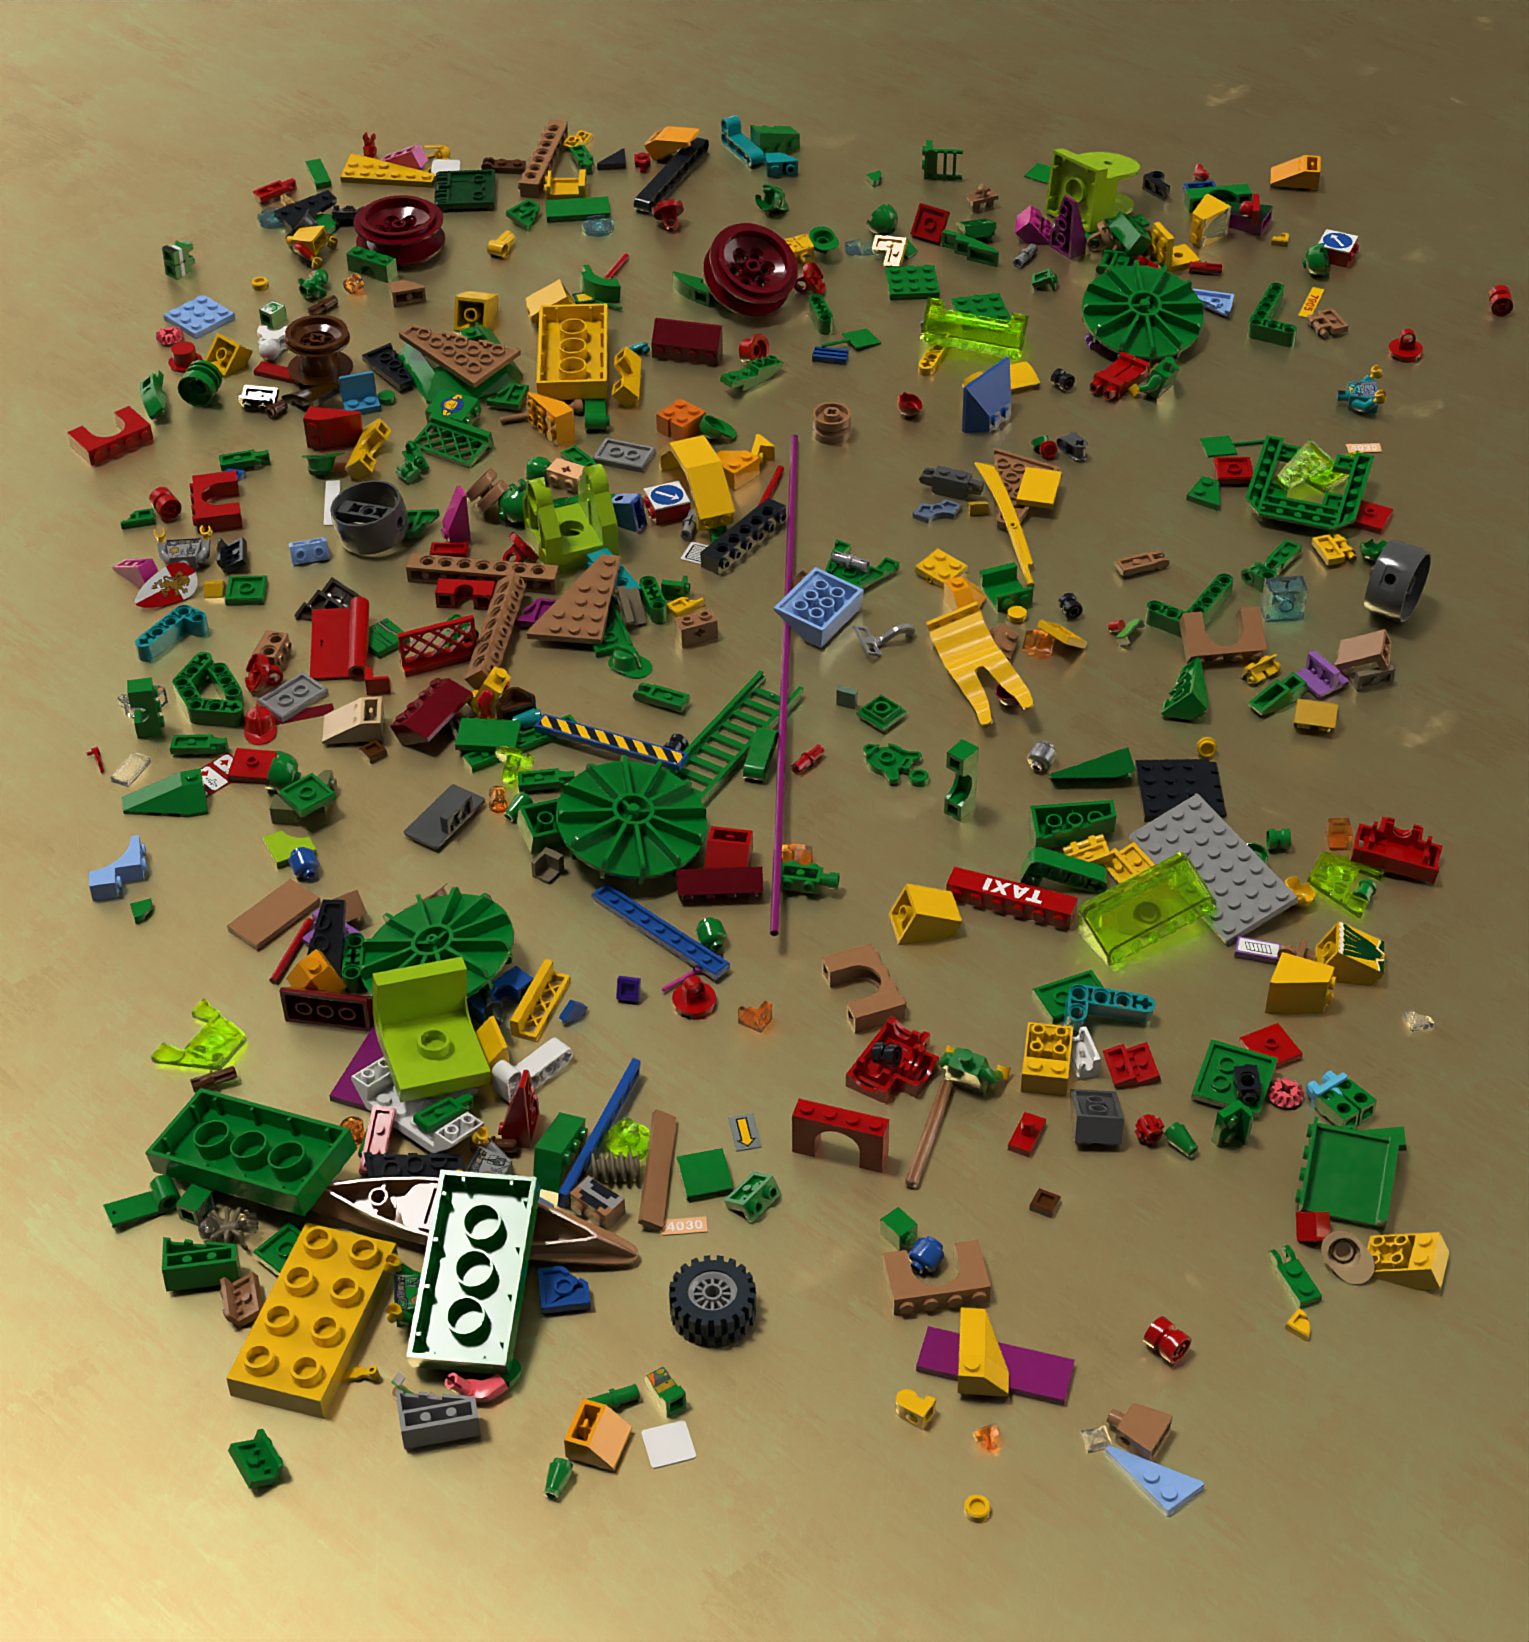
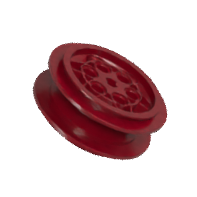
(401, 228)
(750, 269)

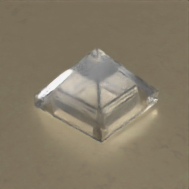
(1096, 1438)

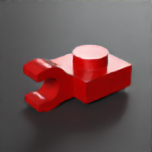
(369, 148)
(642, 160)

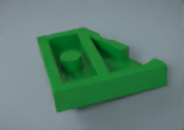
(524, 213)

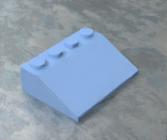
(819, 606)

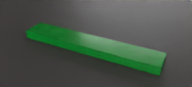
(527, 741)

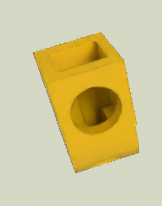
(914, 1409)

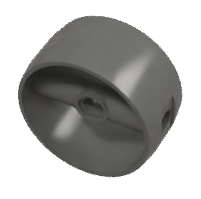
(378, 517)
(1397, 580)

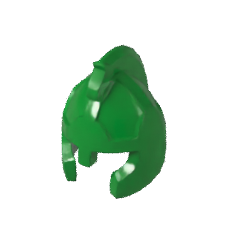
(773, 199)

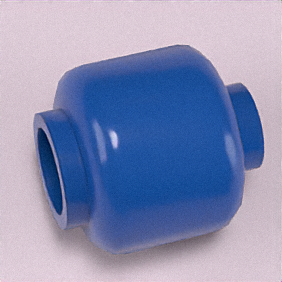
(303, 862)
(926, 1255)

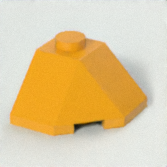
(962, 592)
(315, 973)

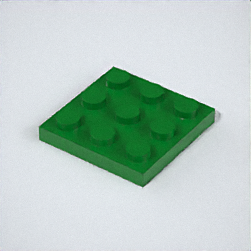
(912, 282)
(985, 305)
(1215, 1081)

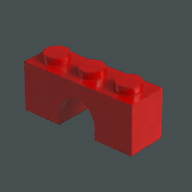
(452, 591)

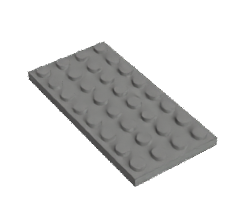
(1238, 879)

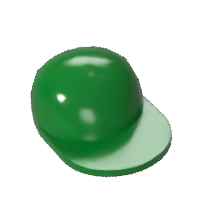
(714, 428)

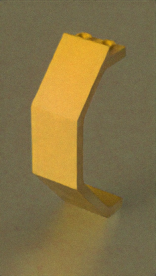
(704, 477)

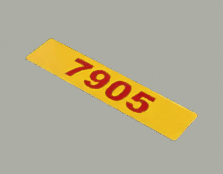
(1311, 302)

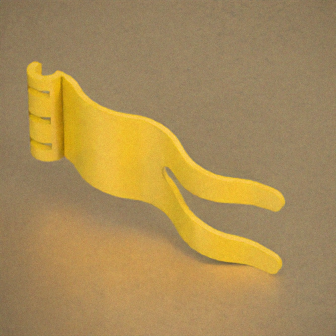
(969, 647)

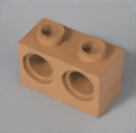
(275, 646)

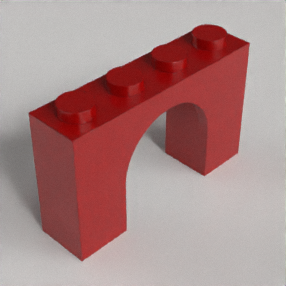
(95, 449)
(210, 487)
(866, 1130)

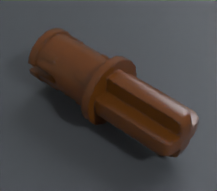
(323, 305)
(213, 1078)
(505, 1145)

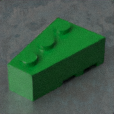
(775, 138)

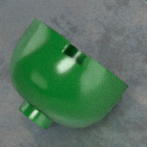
(883, 220)
(1317, 260)
(511, 507)
(282, 772)

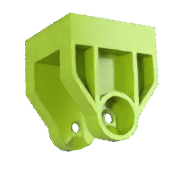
(590, 520)

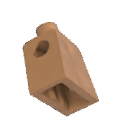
(1140, 1429)

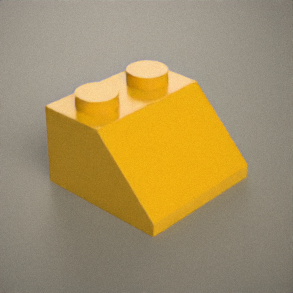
(228, 355)
(1315, 714)
(492, 1043)

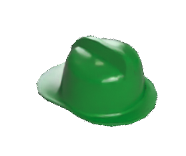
(823, 239)
(321, 463)
(629, 662)

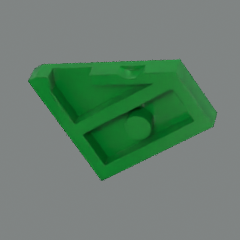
(510, 397)
(1205, 493)
(420, 520)

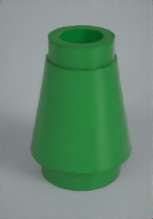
(519, 800)
(1181, 1139)
(557, 1477)

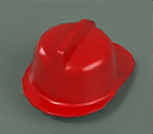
(259, 725)

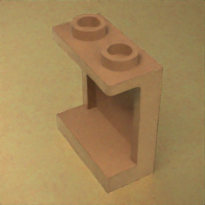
(1364, 650)

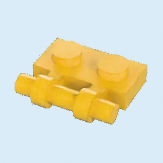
(1333, 550)
(1091, 850)

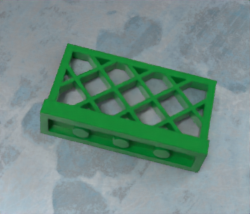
(458, 431)

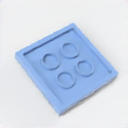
(199, 316)

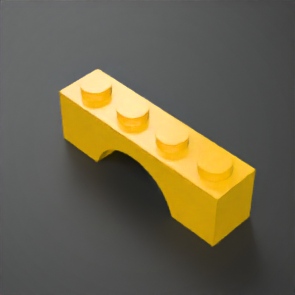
(627, 388)
(361, 460)

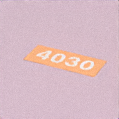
(1369, 447)
(684, 1225)

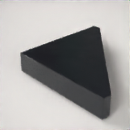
(614, 161)

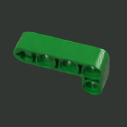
(1064, 869)

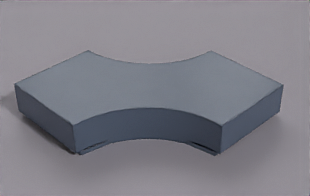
(930, 512)

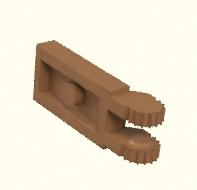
(1141, 563)

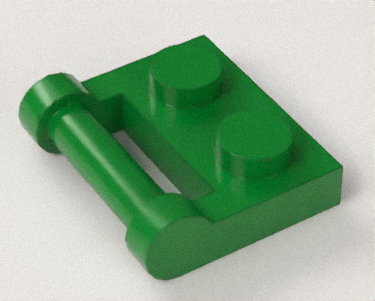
(1119, 260)

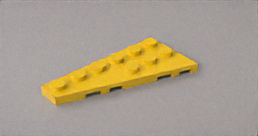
(374, 171)

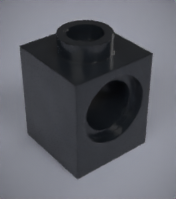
(1246, 1076)

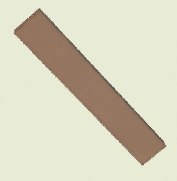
(657, 1170)

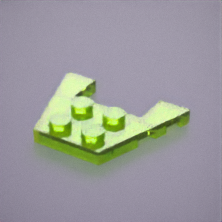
(1335, 876)
(210, 1047)

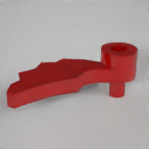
(95, 752)

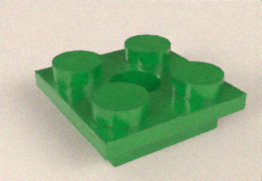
(881, 713)

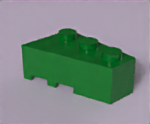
(1130, 234)
(558, 1150)
(198, 1265)

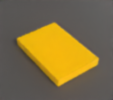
(1038, 488)

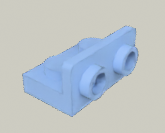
(309, 551)

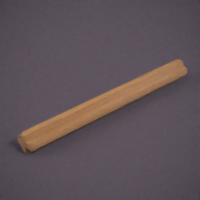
(928, 1134)

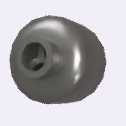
(1041, 756)

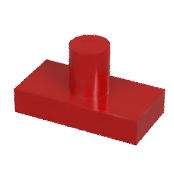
(1026, 1134)

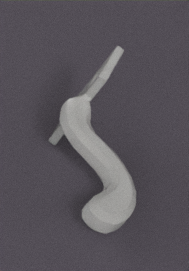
(906, 629)

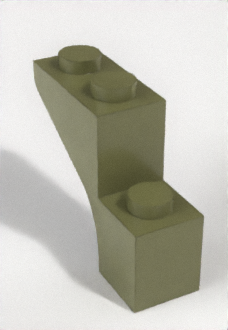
(283, 814)

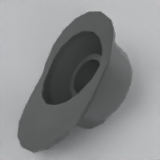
(306, 221)

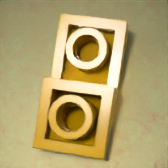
(580, 138)

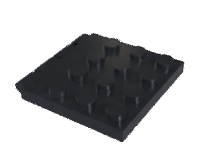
(1173, 781)

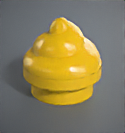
(1206, 747)

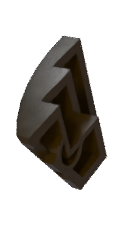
(312, 396)
(332, 596)

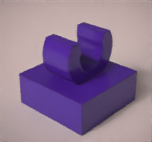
(628, 988)

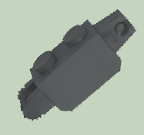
(951, 482)

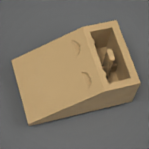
(355, 722)

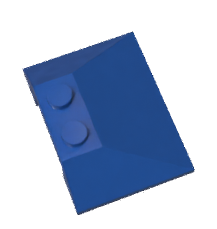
(987, 399)

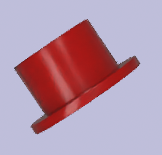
(754, 348)
(182, 356)

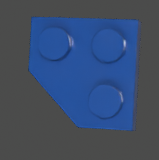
(561, 1290)

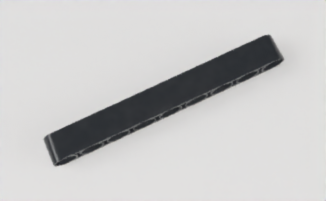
(670, 175)

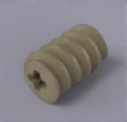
(615, 1167)

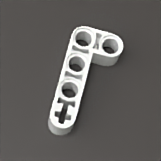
(541, 1066)

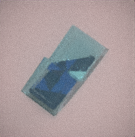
(857, 248)

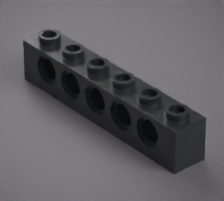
(743, 536)

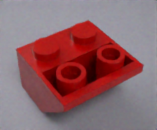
(728, 848)

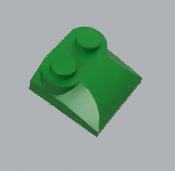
(978, 228)

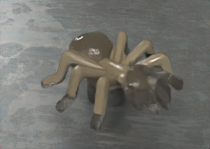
(223, 1230)

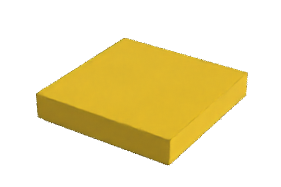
(1062, 634)

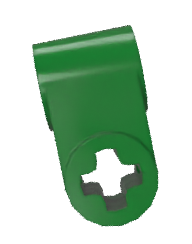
(1256, 575)

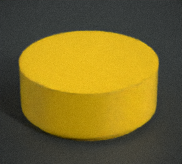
(259, 283)
(1016, 614)
(977, 1508)

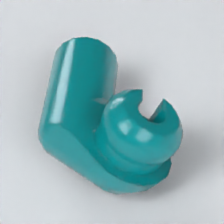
(643, 346)

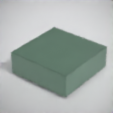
(846, 697)

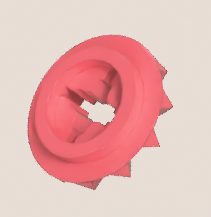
(169, 335)
(1283, 1099)

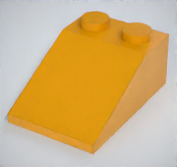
(739, 467)

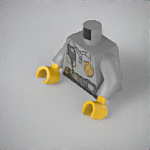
(188, 551)
(489, 1157)

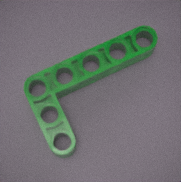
(1261, 325)
(1209, 602)

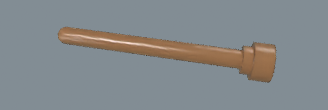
(577, 406)

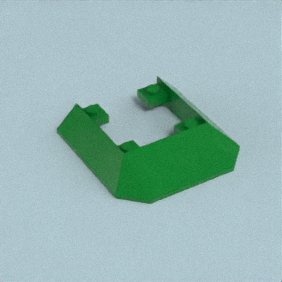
(431, 381)
(1336, 509)

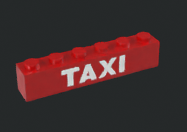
(1012, 898)

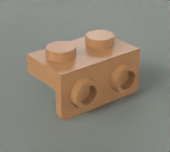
(1005, 639)
(241, 1299)

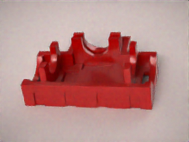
(1397, 850)
(888, 1079)

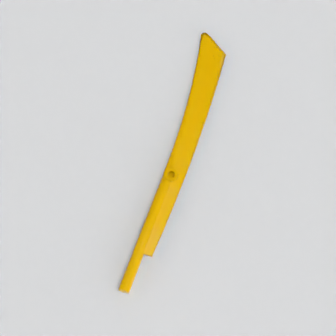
(1015, 531)

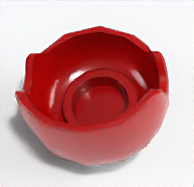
(909, 404)

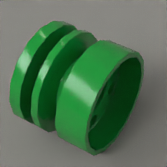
(200, 383)

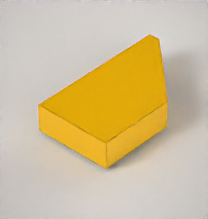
(683, 606)

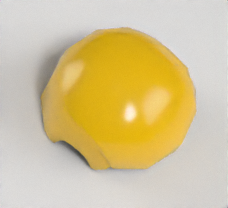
(1305, 894)

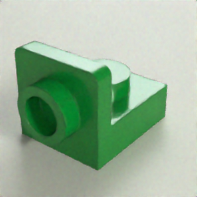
(1043, 278)
(675, 589)

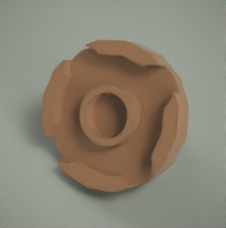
(1104, 237)

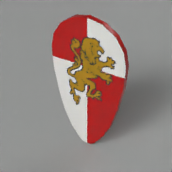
(167, 586)

